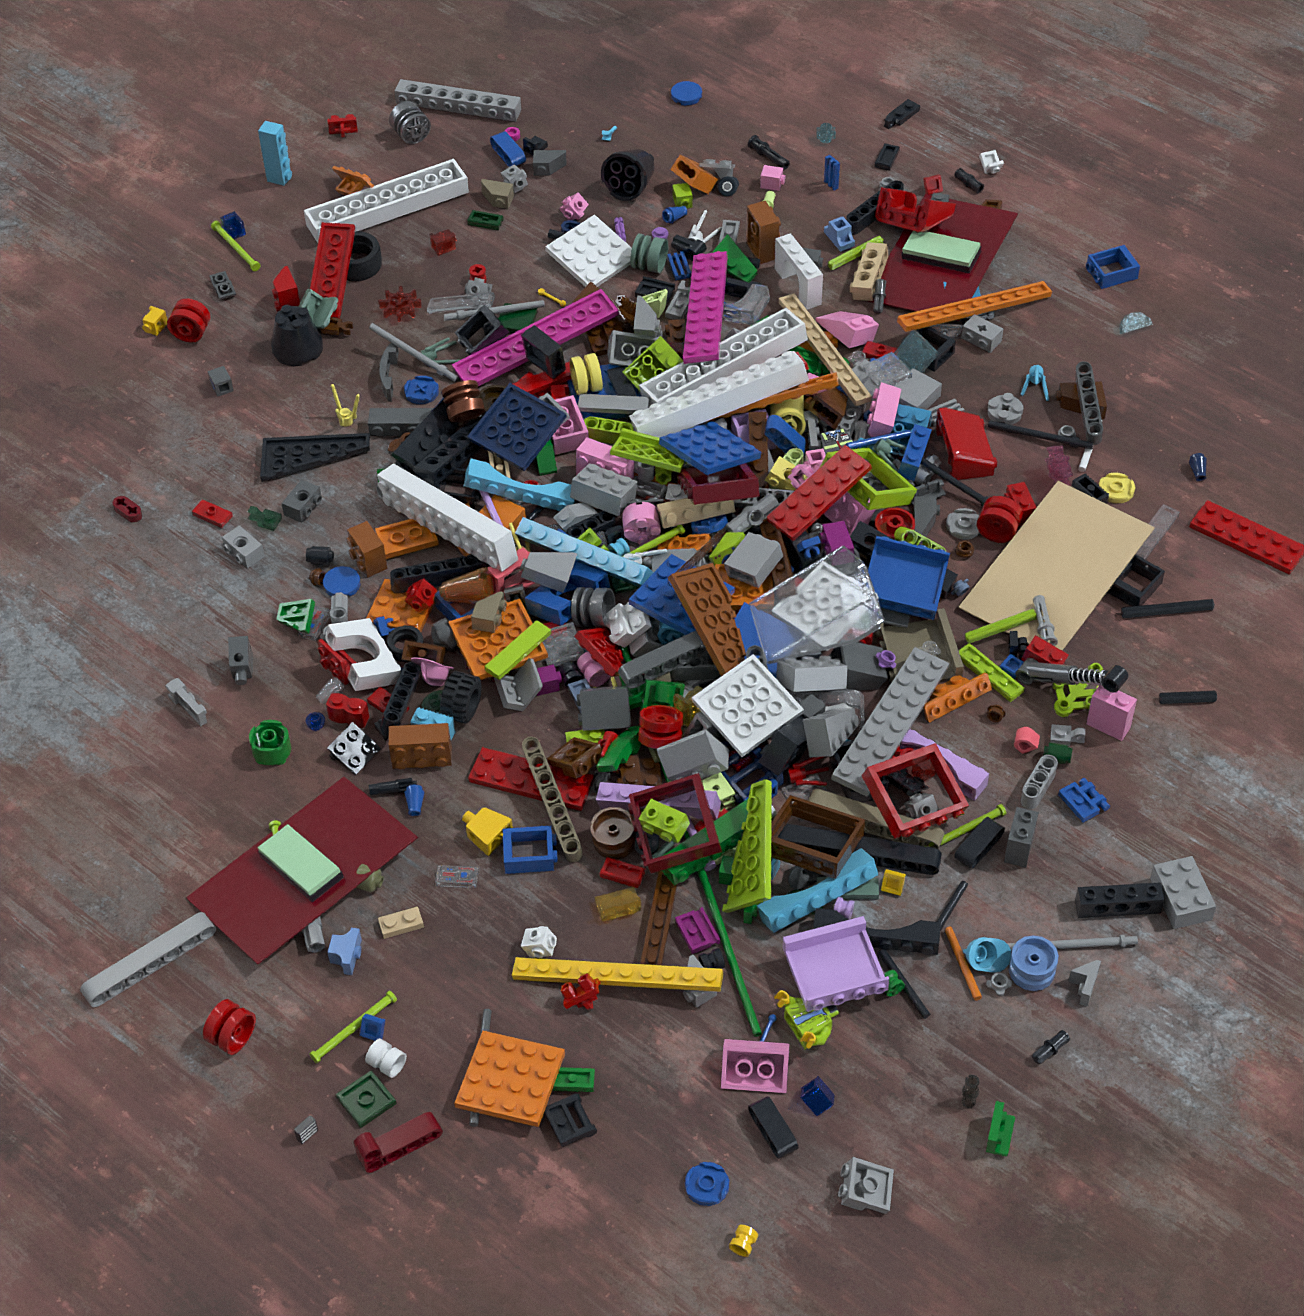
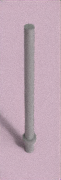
(1093, 942)

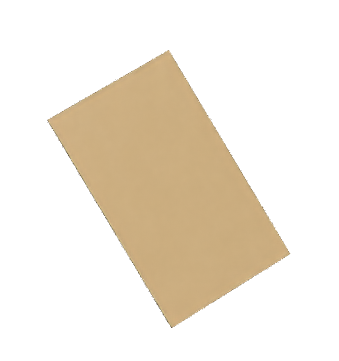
(1065, 552)

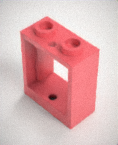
(500, 584)

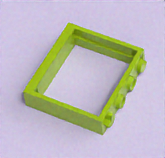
(900, 491)

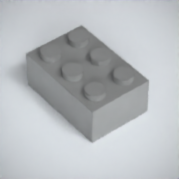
(603, 489)
(812, 674)
(1184, 892)

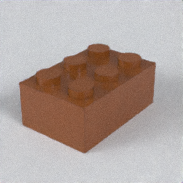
(762, 231)
(420, 746)

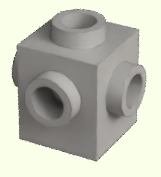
(516, 177)
(477, 286)
(920, 805)

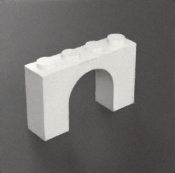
(793, 260)
(364, 635)

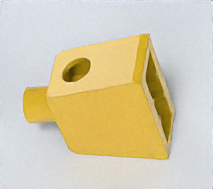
(486, 828)

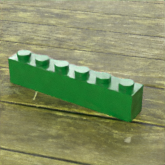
(728, 832)

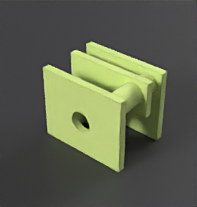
(725, 792)

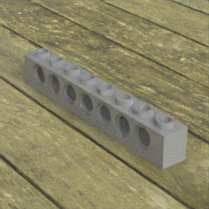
(459, 100)

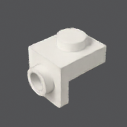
(990, 162)

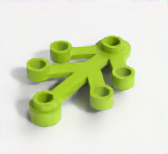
(1075, 692)

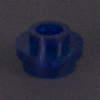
(315, 721)

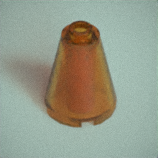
(468, 587)

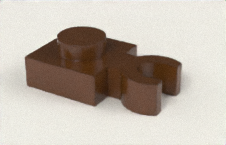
(336, 325)

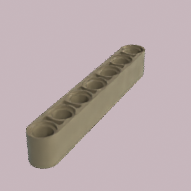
(552, 807)
(874, 820)

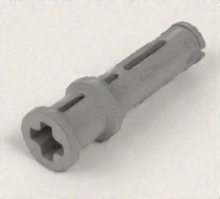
(1039, 603)

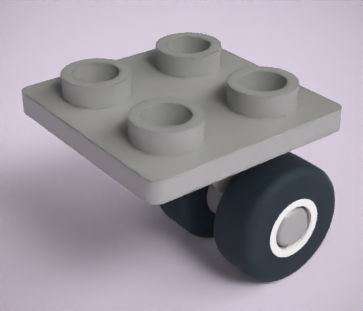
(728, 184)

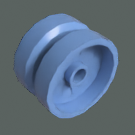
(1033, 963)

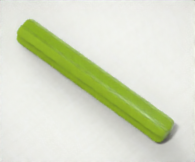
(851, 254)
(1000, 626)

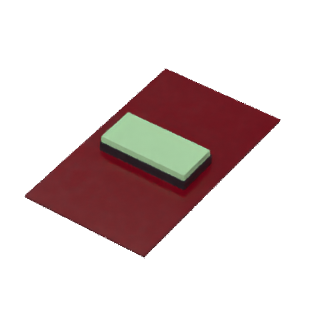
(950, 253)
(301, 869)

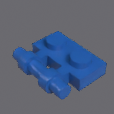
(1080, 803)

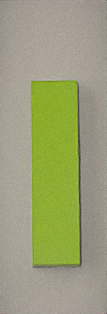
(517, 650)
(998, 678)

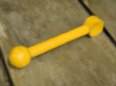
(541, 291)

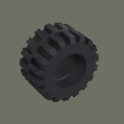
(461, 696)

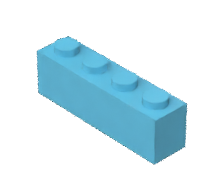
(275, 153)

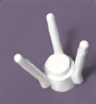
(695, 234)
(637, 556)

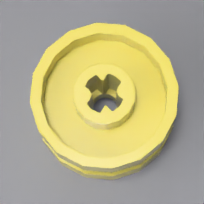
(586, 374)

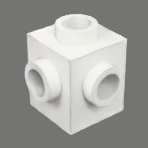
(538, 942)

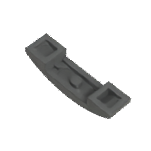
(389, 357)

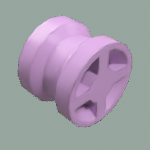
(844, 907)

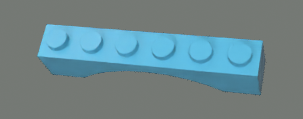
(484, 477)
(788, 908)

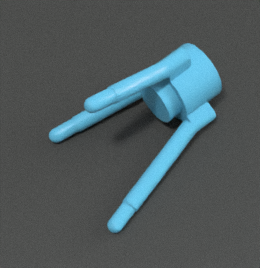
(1036, 376)

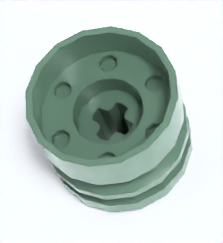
(649, 253)

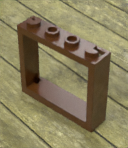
(821, 815)

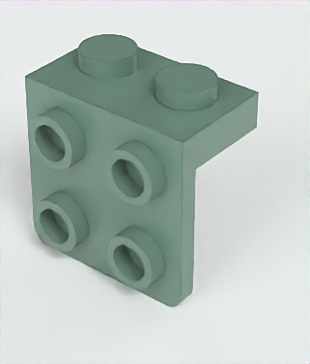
(319, 307)

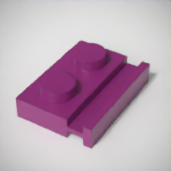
(697, 930)

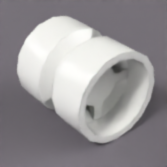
(385, 1057)

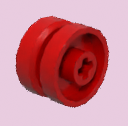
(188, 320)
(892, 518)
(999, 519)
(660, 725)
(229, 1026)

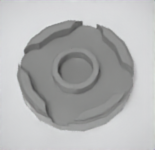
(963, 524)

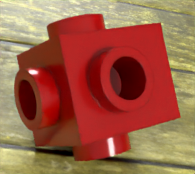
(420, 595)

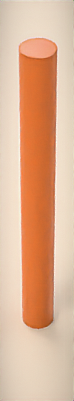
(963, 963)

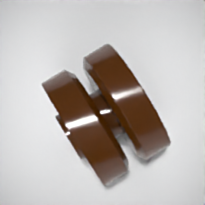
(613, 833)

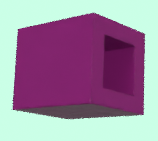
(550, 679)

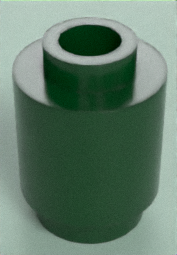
(1059, 751)

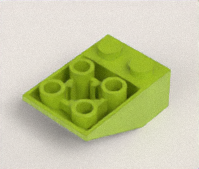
(652, 362)

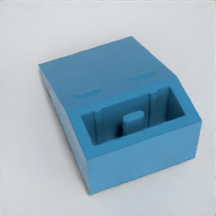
(905, 420)

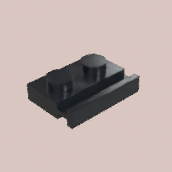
(651, 285)

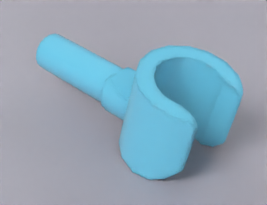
(608, 134)

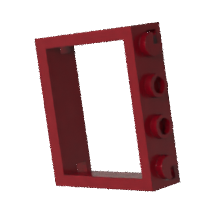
(743, 484)
(664, 792)

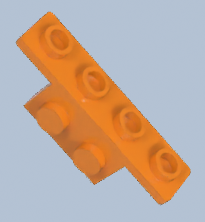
(352, 181)
(955, 694)

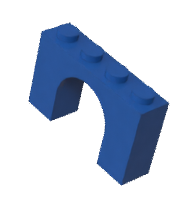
(549, 606)

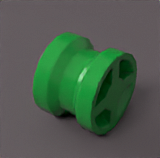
(895, 985)

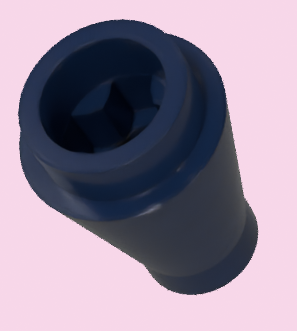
(1198, 465)

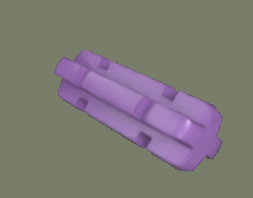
(619, 227)

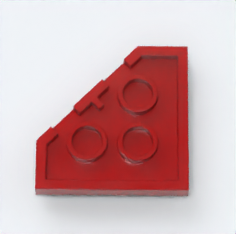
(601, 649)

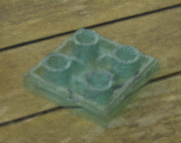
(916, 352)

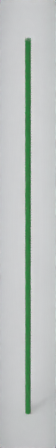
(719, 924)

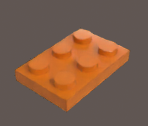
(405, 538)

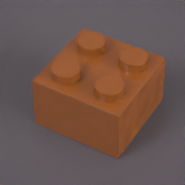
(366, 549)

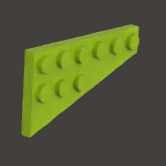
(753, 854)

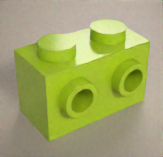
(664, 821)

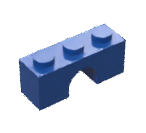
(914, 452)

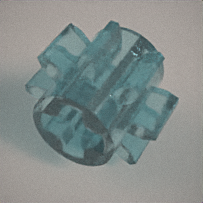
(826, 132)

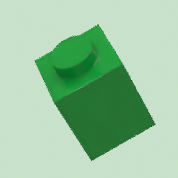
(546, 460)

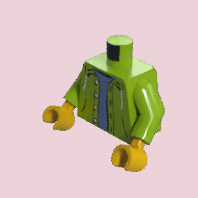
(809, 1027)

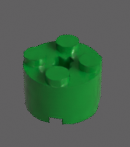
(270, 743)

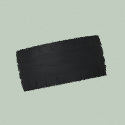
(368, 266)

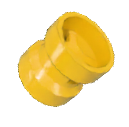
(744, 1239)

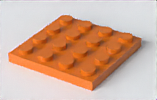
(482, 646)
(510, 1078)

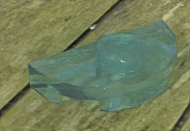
(1134, 321)

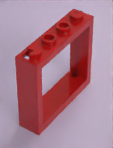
(885, 805)

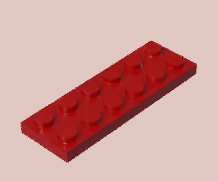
(333, 262)
(819, 492)
(1248, 537)
(513, 775)

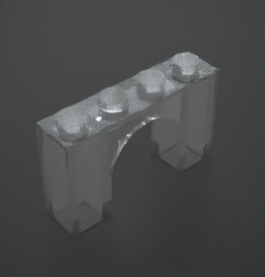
(749, 307)

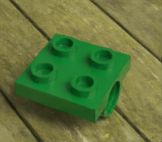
(660, 693)

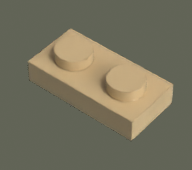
(400, 922)

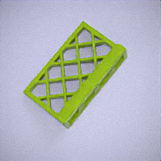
(645, 449)

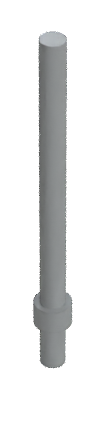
(461, 314)
(441, 369)

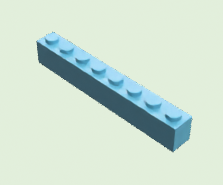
(586, 553)

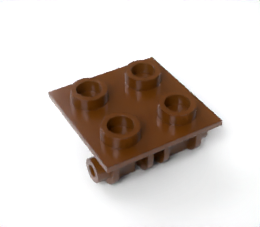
(626, 308)

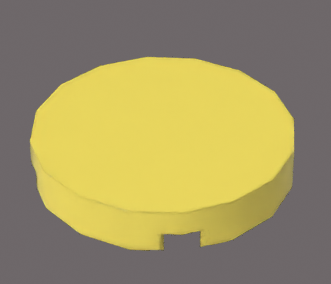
(1118, 486)

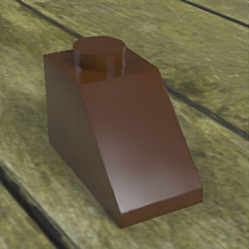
(424, 650)

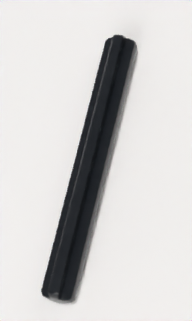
(1167, 608)

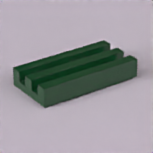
(485, 220)

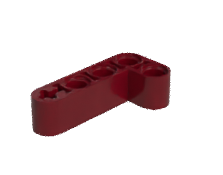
(397, 1142)

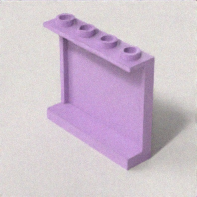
(834, 964)

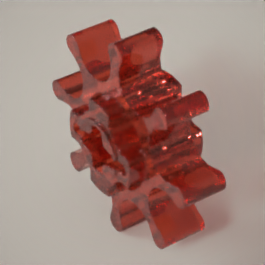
(400, 303)

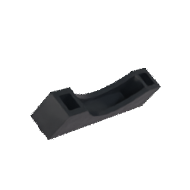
(918, 937)

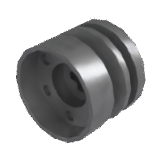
(409, 122)
(591, 606)

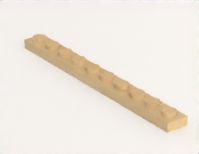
(827, 352)

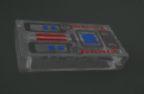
(319, 620)
(457, 876)

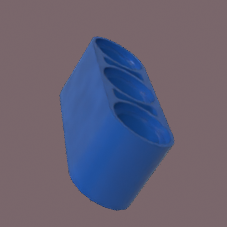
(507, 149)
(783, 434)

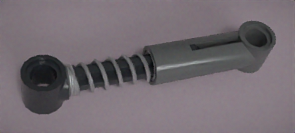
(1032, 670)

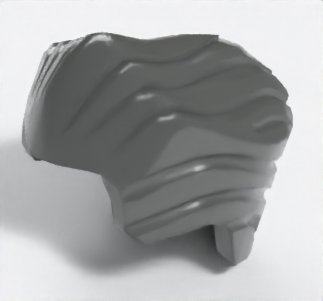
(443, 635)

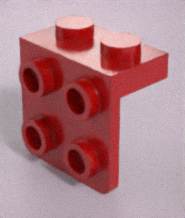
(335, 661)

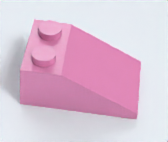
(849, 328)

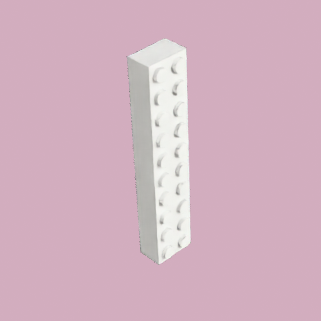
(391, 198)
(737, 353)
(721, 396)
(448, 517)

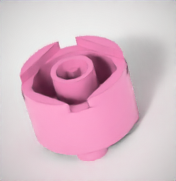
(641, 522)

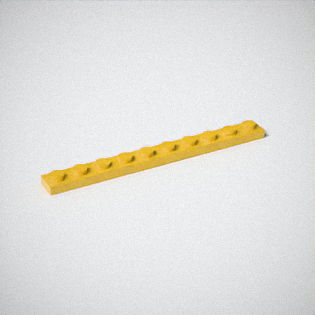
(619, 974)

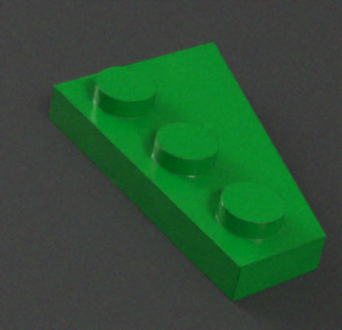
(737, 263)

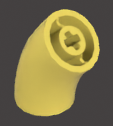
(792, 412)

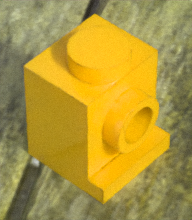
(154, 321)

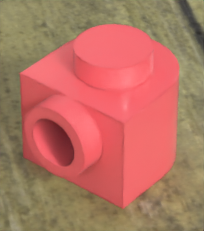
(1026, 740)

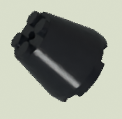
(627, 173)
(295, 336)

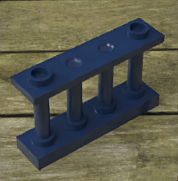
(755, 754)

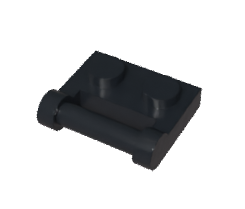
(563, 1123)

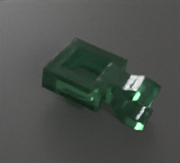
(266, 519)

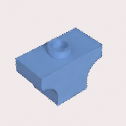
(840, 233)
(345, 950)

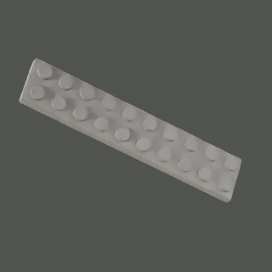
(891, 718)

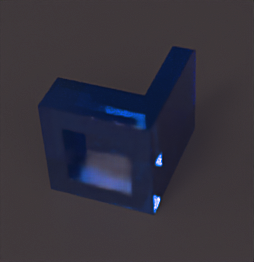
(233, 225)
(817, 1096)

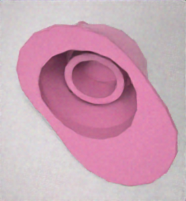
(432, 672)

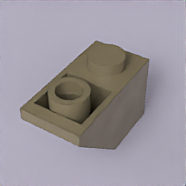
(488, 612)

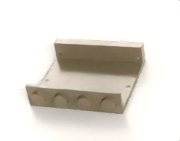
(903, 640)

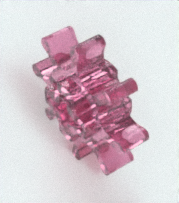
(1058, 465)

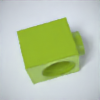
(682, 195)

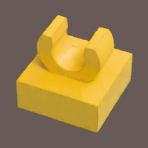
(893, 882)

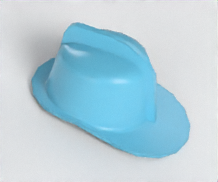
(988, 954)

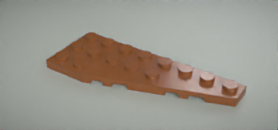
(711, 613)

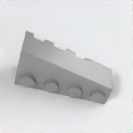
(829, 731)

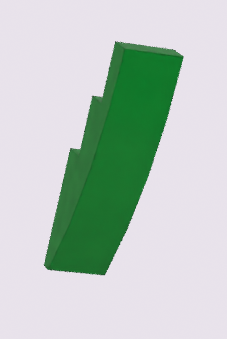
(620, 750)

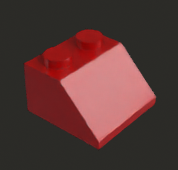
(285, 290)

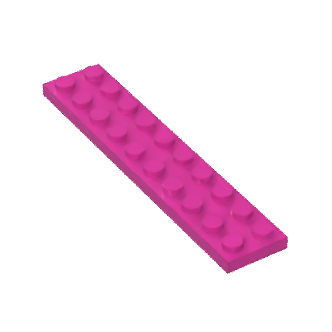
(705, 307)
(559, 326)

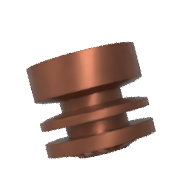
(463, 401)

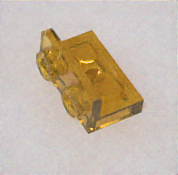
(686, 705)
(618, 904)

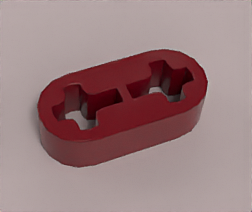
(130, 506)

